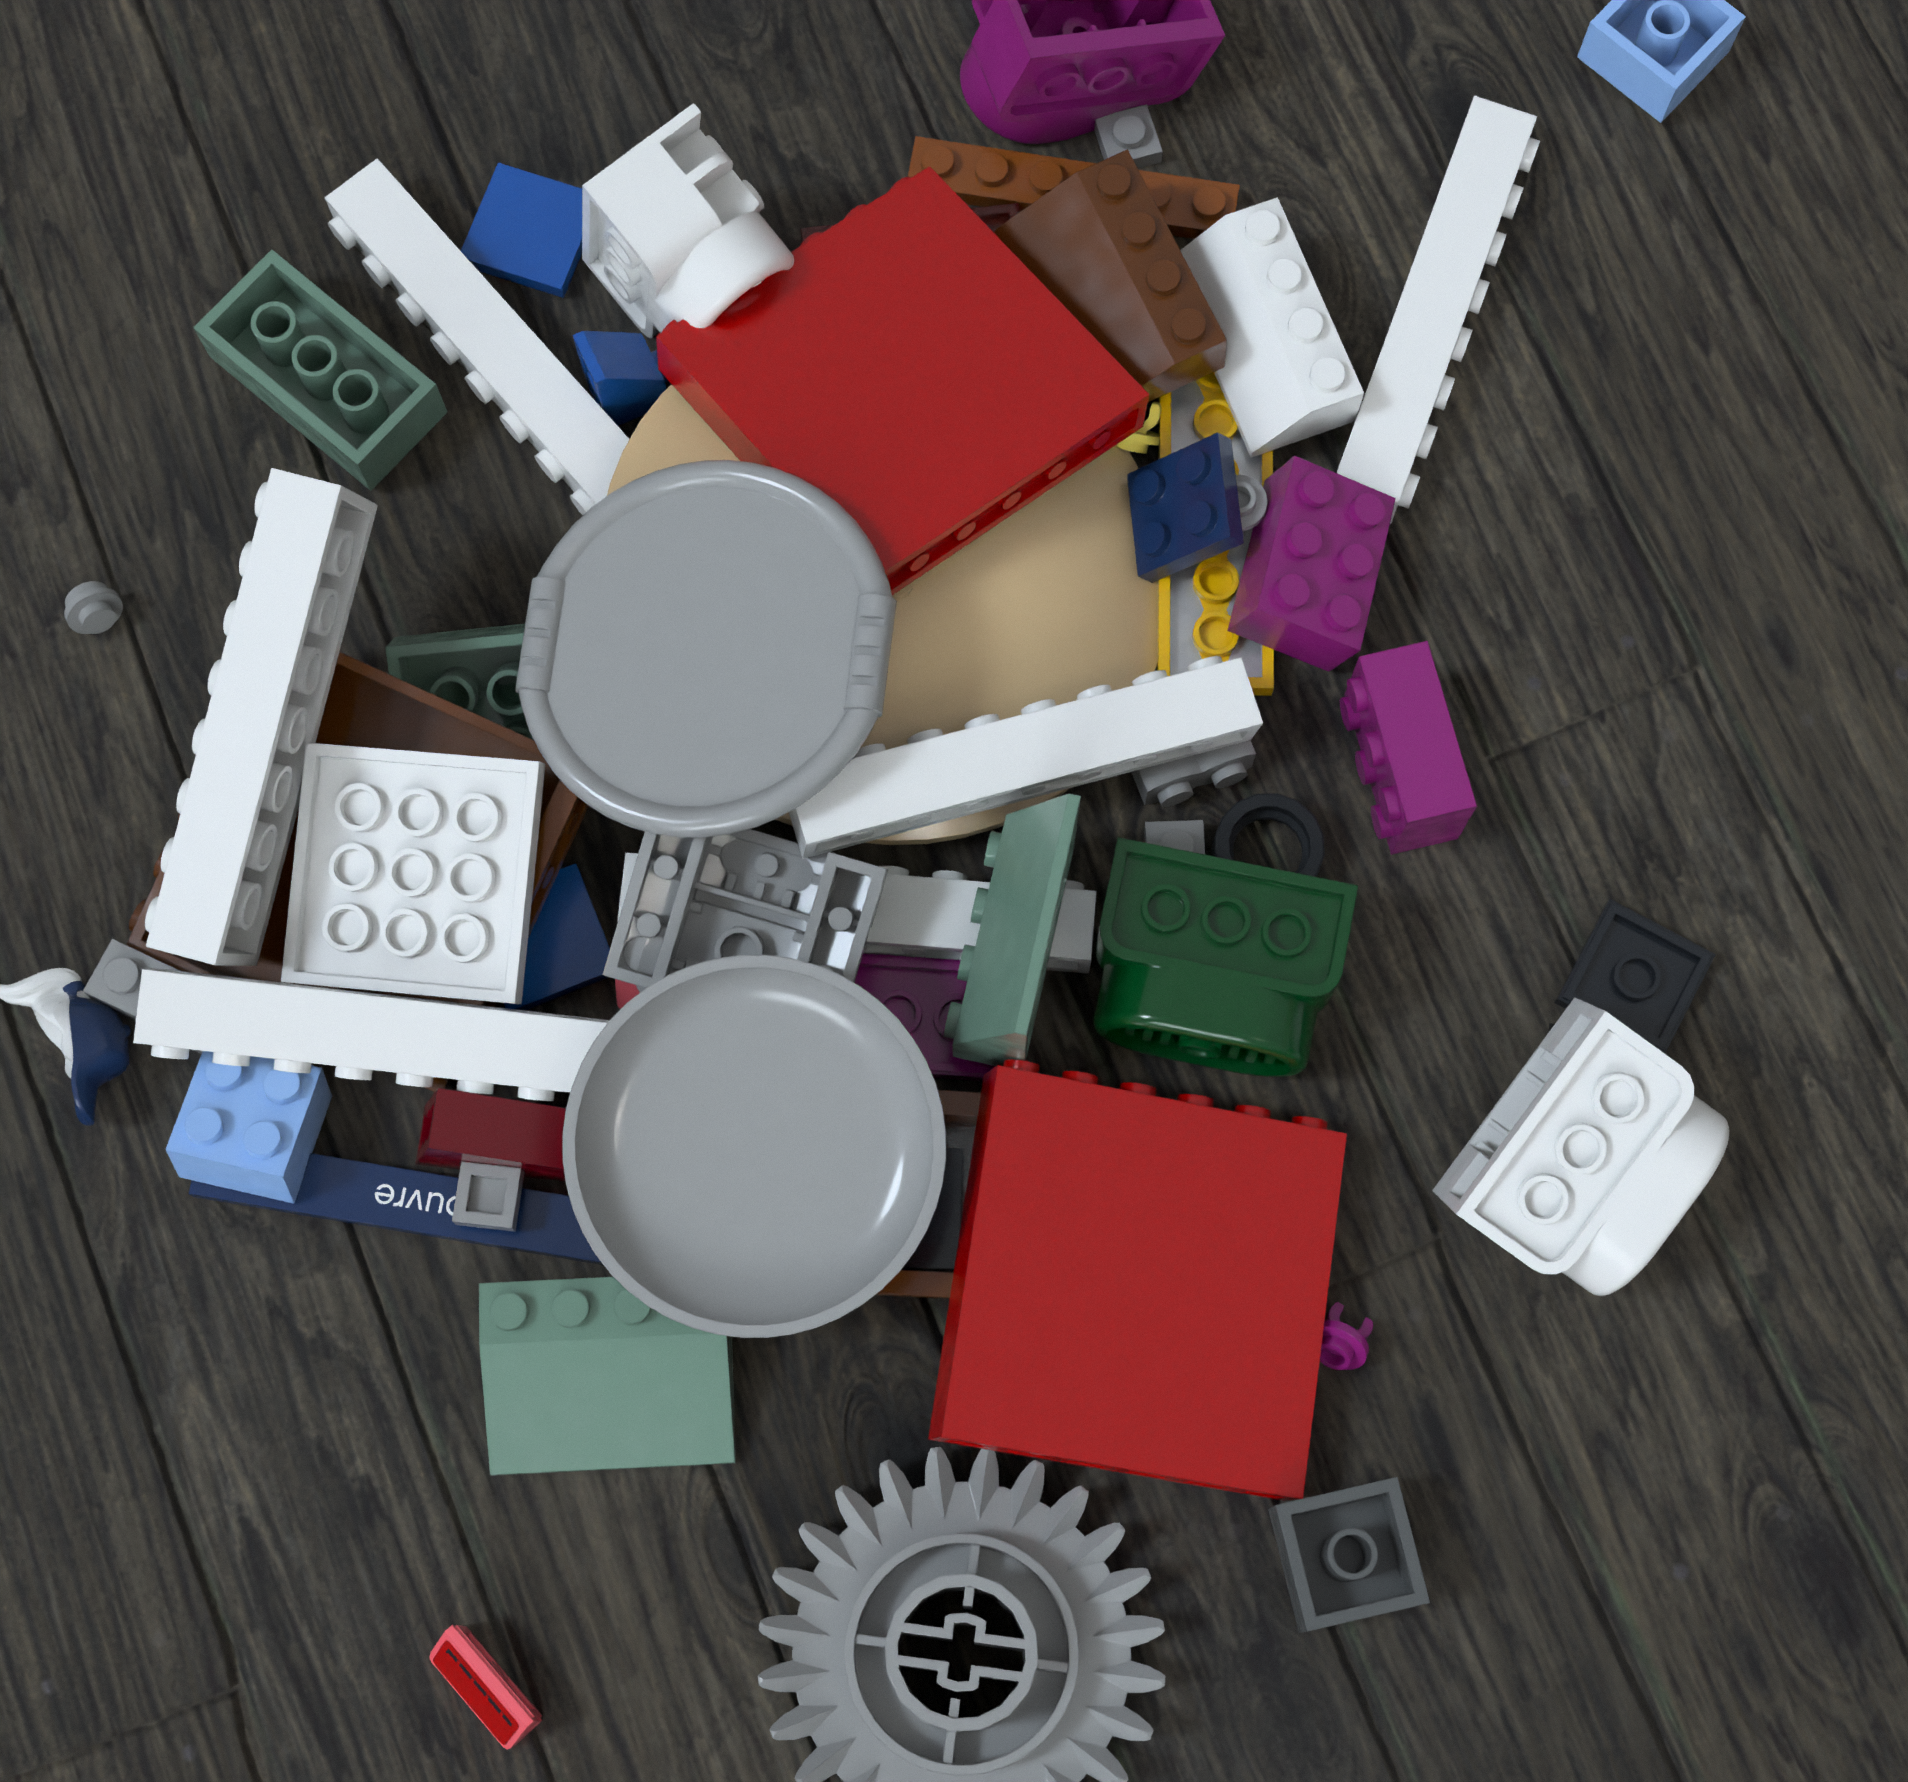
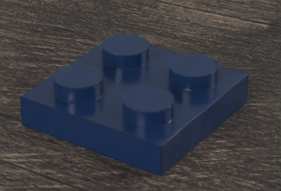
(1185, 508)

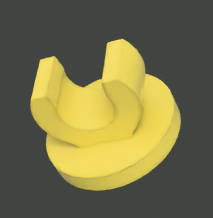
(1141, 439)

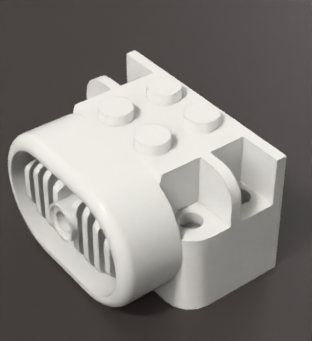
(677, 229)
(1588, 1154)

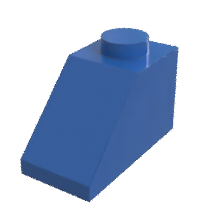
(620, 372)

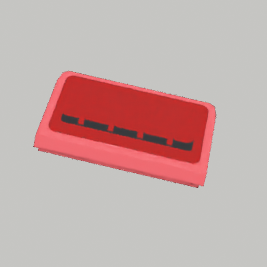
(484, 1686)

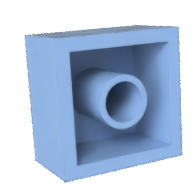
(1659, 47)
(249, 1126)

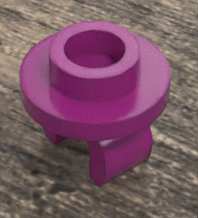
(1342, 1344)

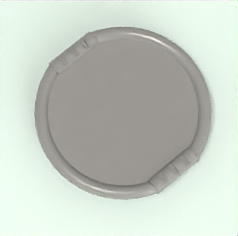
(706, 648)

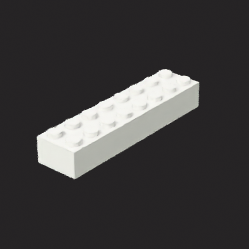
(260, 715)

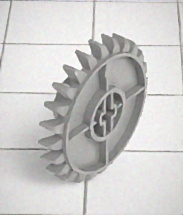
(968, 1542)

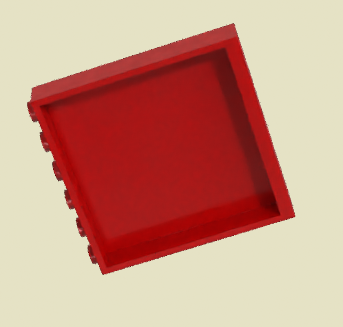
(908, 376)
(1140, 1283)

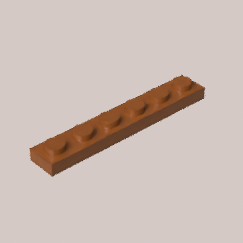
(1002, 176)

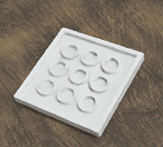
(413, 872)

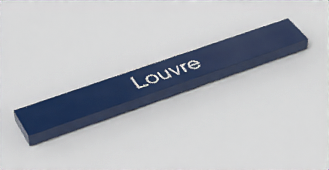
(416, 1205)

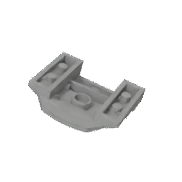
(741, 898)

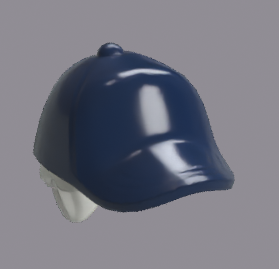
(80, 1027)

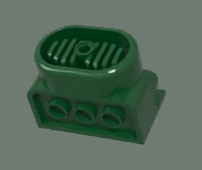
(1217, 958)

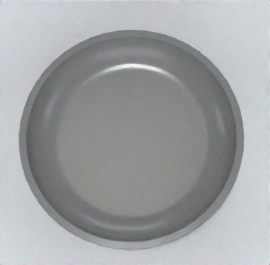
(754, 1146)

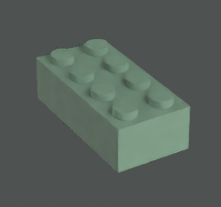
(321, 369)

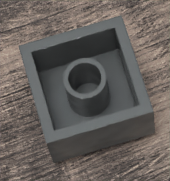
(1348, 1555)

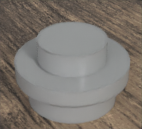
(92, 608)

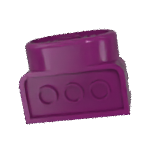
(1060, 64)

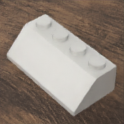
(1283, 354)

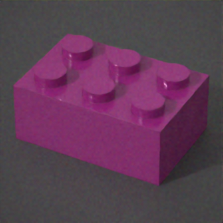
(1312, 565)
(1407, 748)

